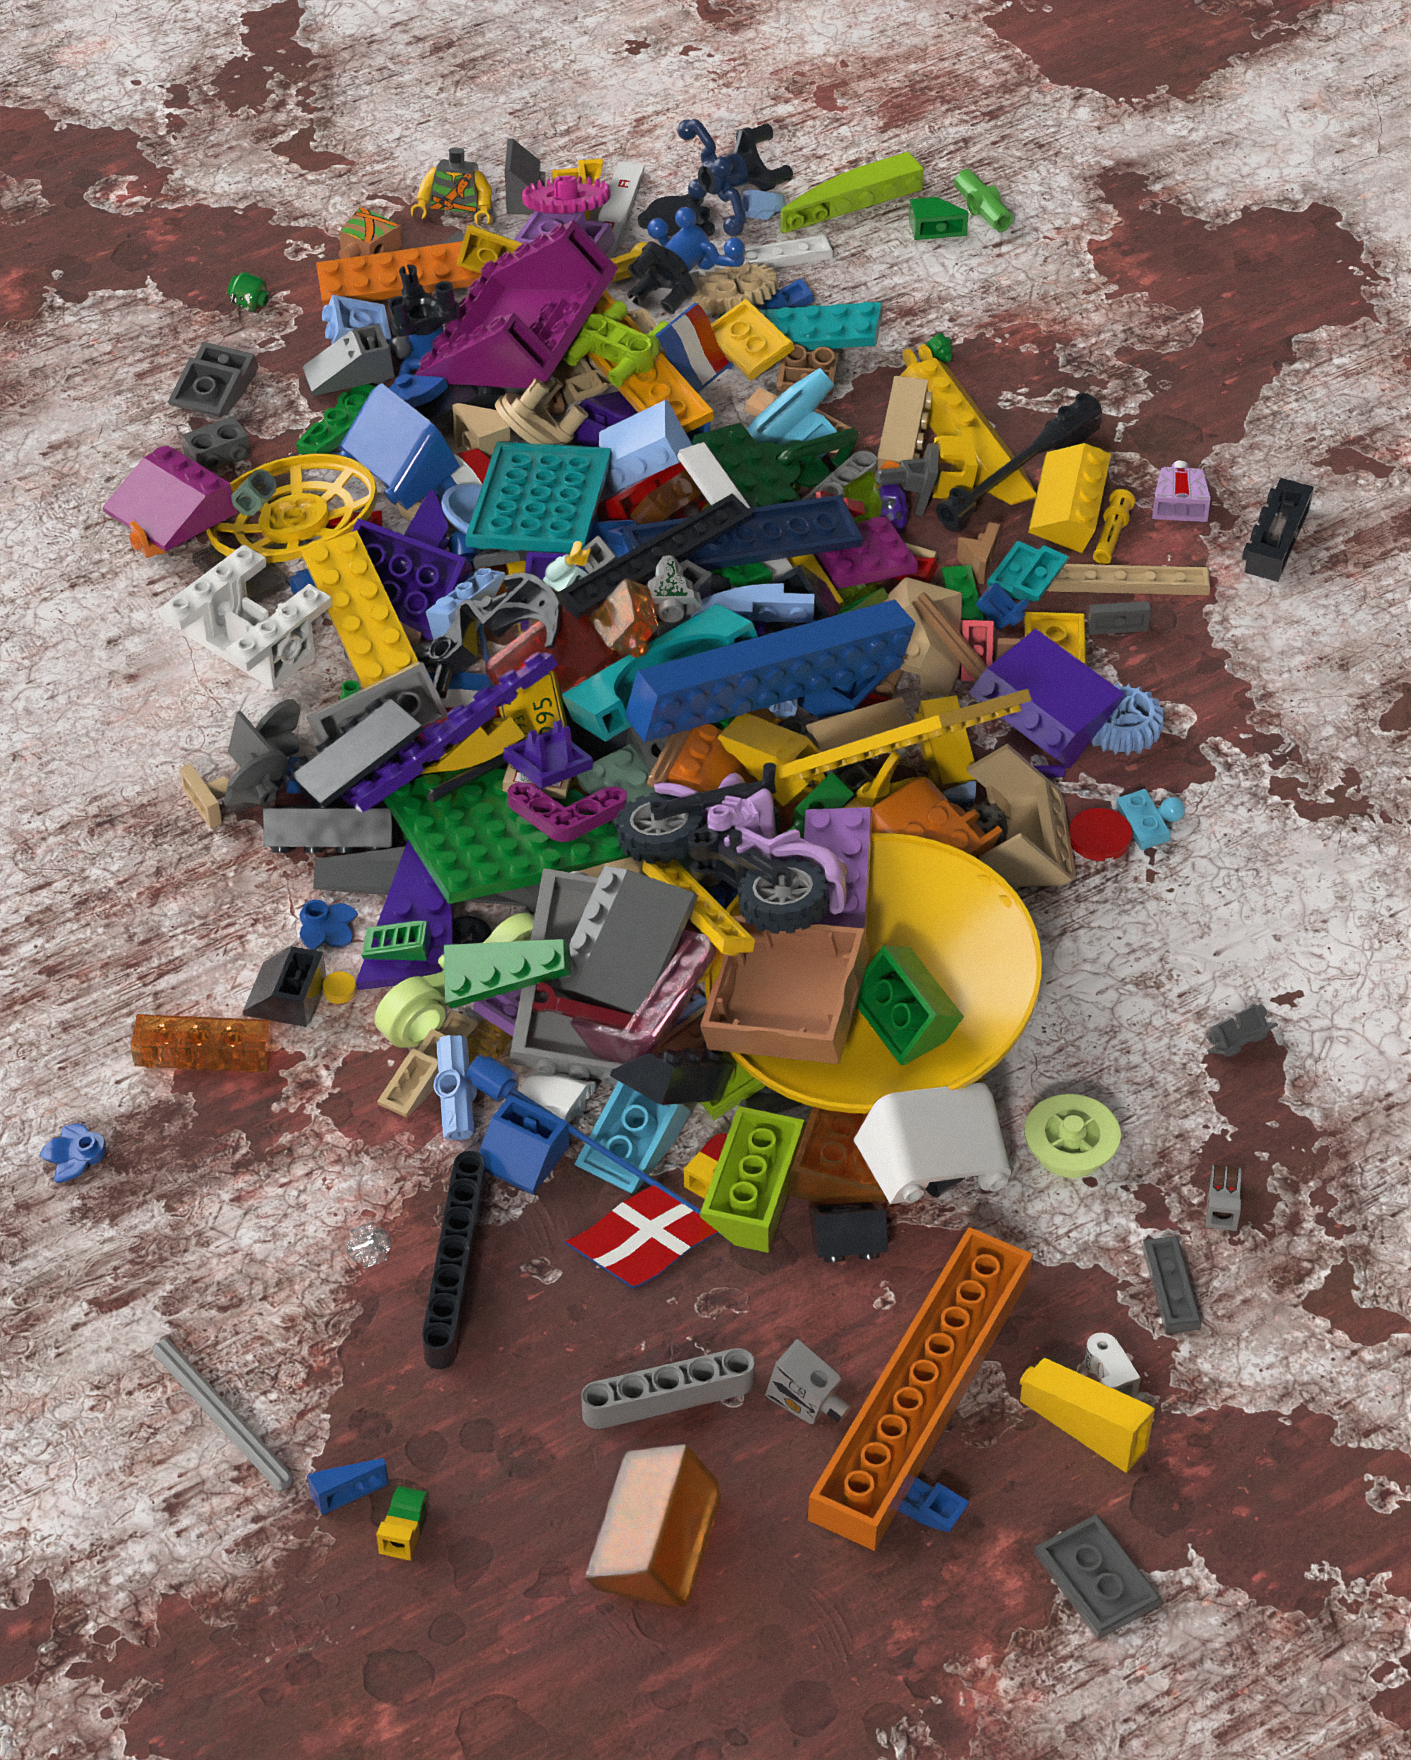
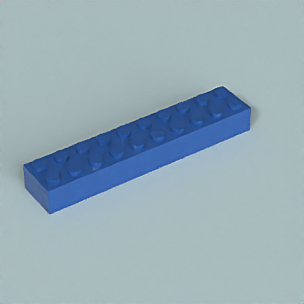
(768, 670)

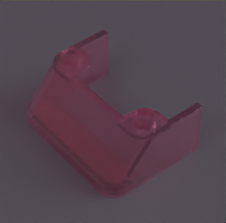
(659, 1009)

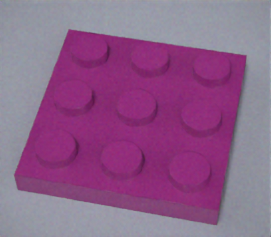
(878, 557)

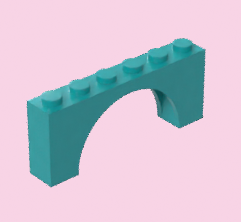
(602, 699)

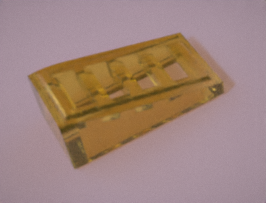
(493, 1049)

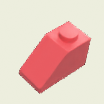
(980, 637)

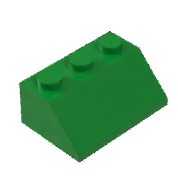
(906, 1004)

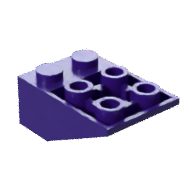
(603, 412)

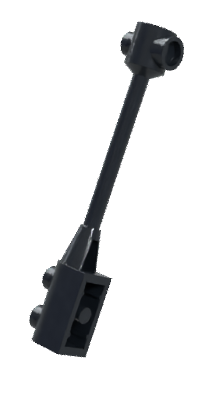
(1066, 429)

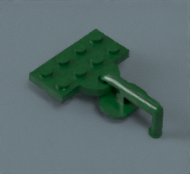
(768, 470)

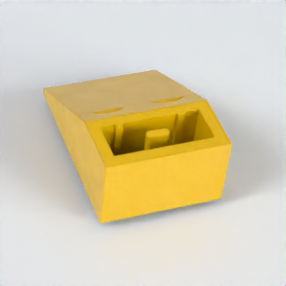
(760, 742)

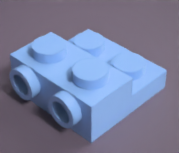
(348, 314)

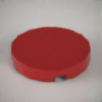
(1100, 834)

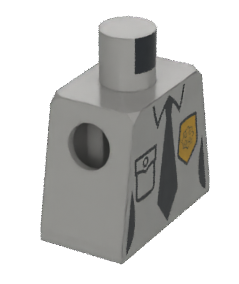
(806, 1385)

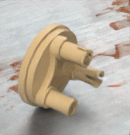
(531, 418)

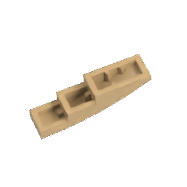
(858, 724)
(418, 1071)

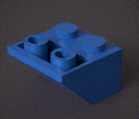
(523, 1144)

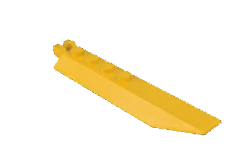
(955, 409)

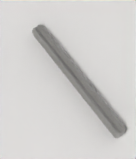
(223, 1415)

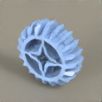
(1133, 724)

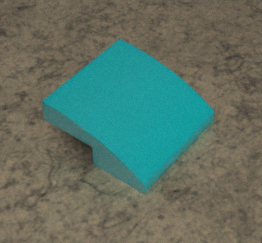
(1028, 571)

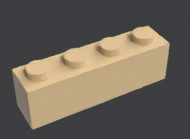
(905, 420)

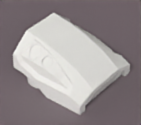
(558, 1093)

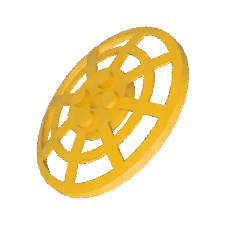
(300, 514)

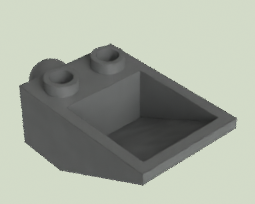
(355, 360)

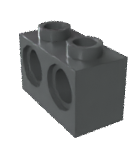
(217, 444)

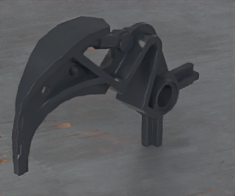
(458, 647)

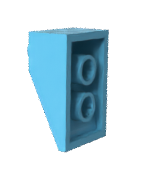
(636, 1132)

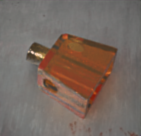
(627, 619)

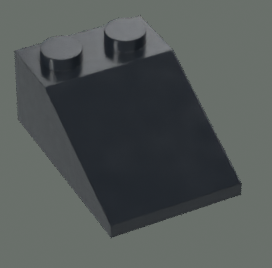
(440, 409)

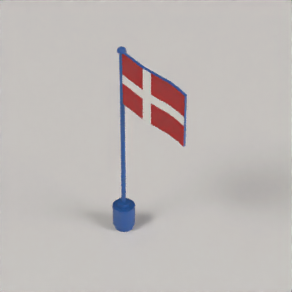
(639, 1234)

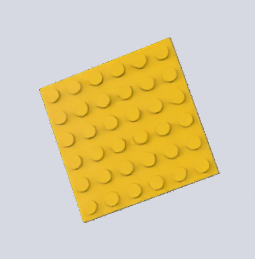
(904, 736)

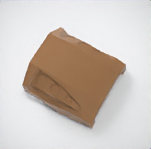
(802, 363)

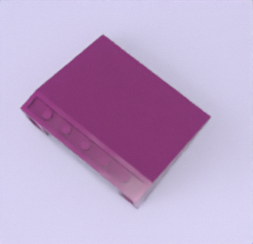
(522, 312)

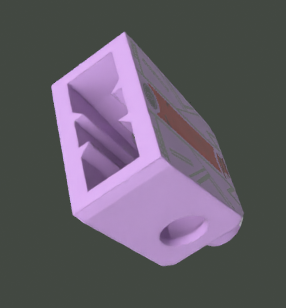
(1181, 494)

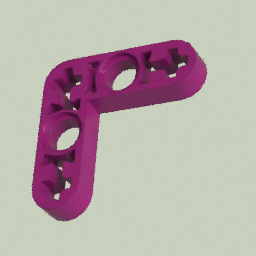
(565, 823)

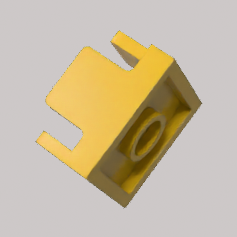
(962, 455)

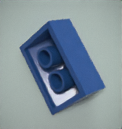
(840, 698)

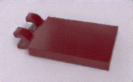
(580, 1010)

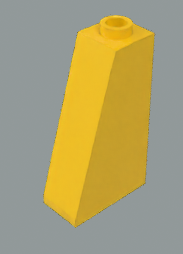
(1089, 1411)

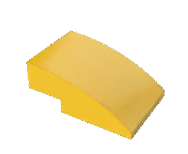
(478, 747)

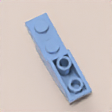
(764, 603)

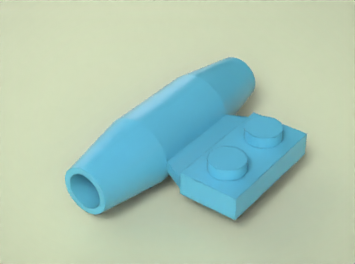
(793, 413)

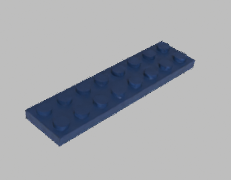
(770, 535)

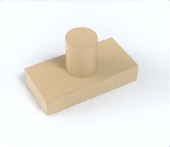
(204, 795)

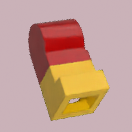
(701, 1168)

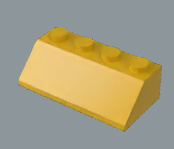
(483, 246)
(1070, 495)

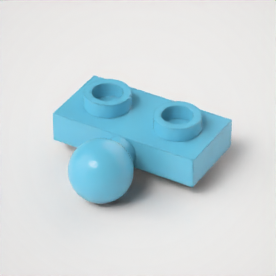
(1147, 820)

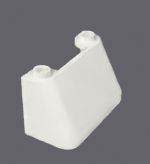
(933, 1138)

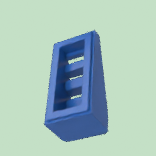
(346, 1483)

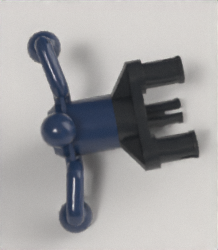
(732, 170)

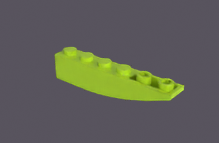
(854, 191)

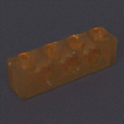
(202, 1043)

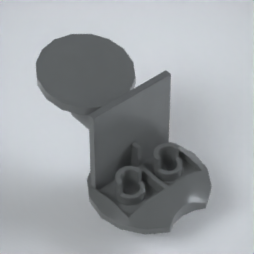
(261, 756)

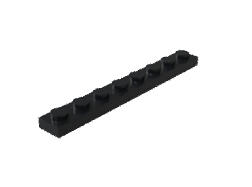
(641, 562)

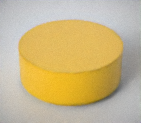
(339, 987)

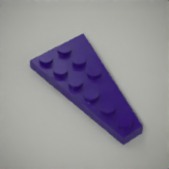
(410, 898)

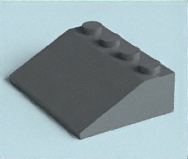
(624, 939)

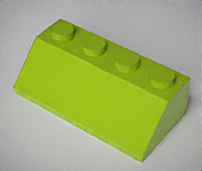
(753, 1177)

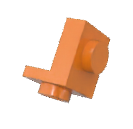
(139, 541)

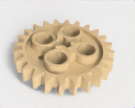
(732, 285)

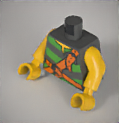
(455, 187)

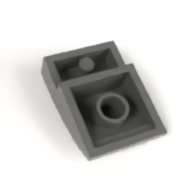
(214, 380)

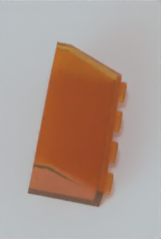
(656, 1527)

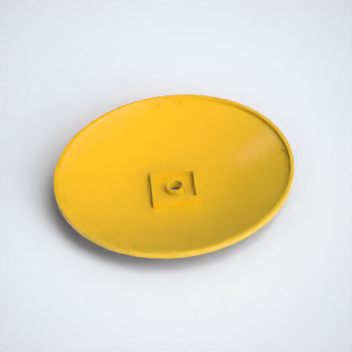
(972, 941)

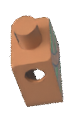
(369, 234)

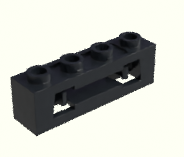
(1262, 555)

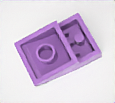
(540, 223)

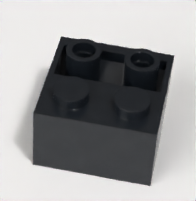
(287, 987)

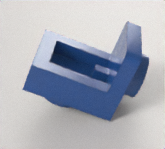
(1000, 607)

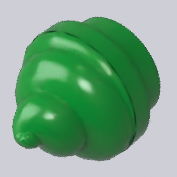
(941, 347)

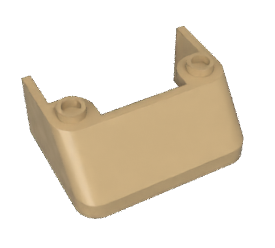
(1038, 832)

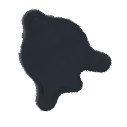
(666, 209)

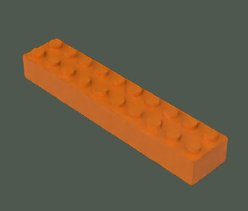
(919, 1389)

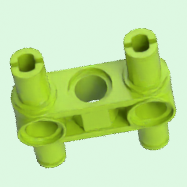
(617, 343)

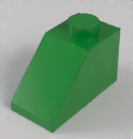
(936, 219)

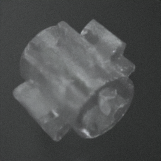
(368, 1244)

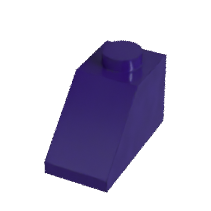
(429, 523)

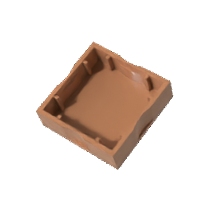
(788, 994)

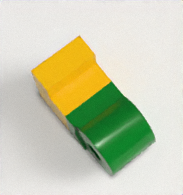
(403, 1522)

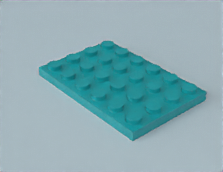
(538, 497)

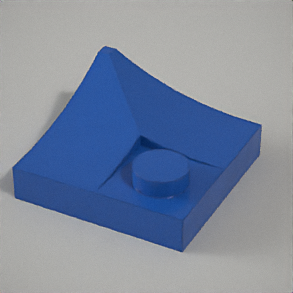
(418, 389)

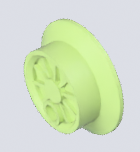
(1072, 1134)

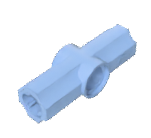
(457, 1103)

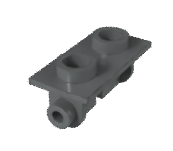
(1251, 1028)

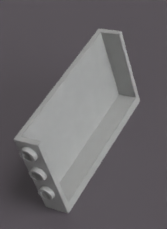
(547, 1038)

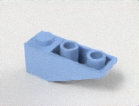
(442, 614)

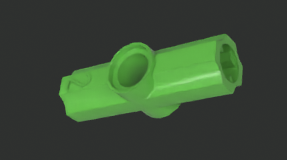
(983, 200)

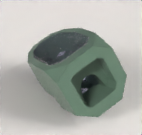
(254, 492)

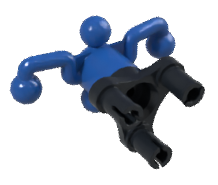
(673, 259)
(420, 315)

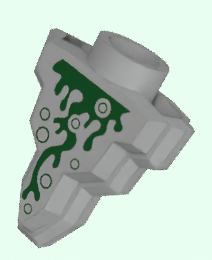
(672, 592)

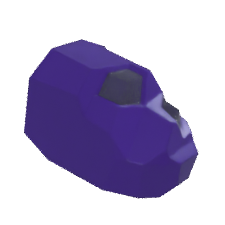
(894, 506)

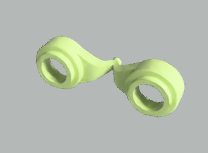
(419, 1002)

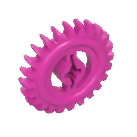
(566, 195)

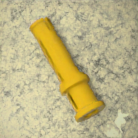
(1105, 549)

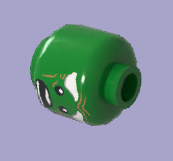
(248, 291)

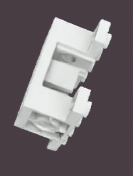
(238, 629)

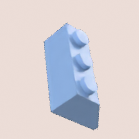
(643, 445)

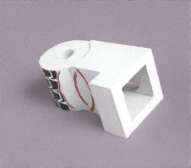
(1111, 1364)

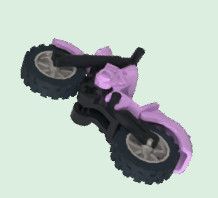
(777, 874)

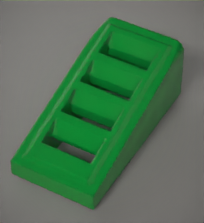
(407, 951)

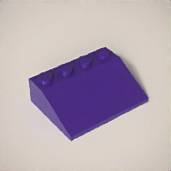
(412, 572)
(1066, 696)

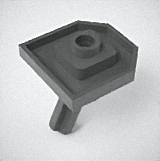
(915, 476)

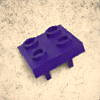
(548, 756)

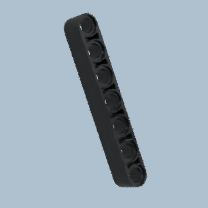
(454, 1260)

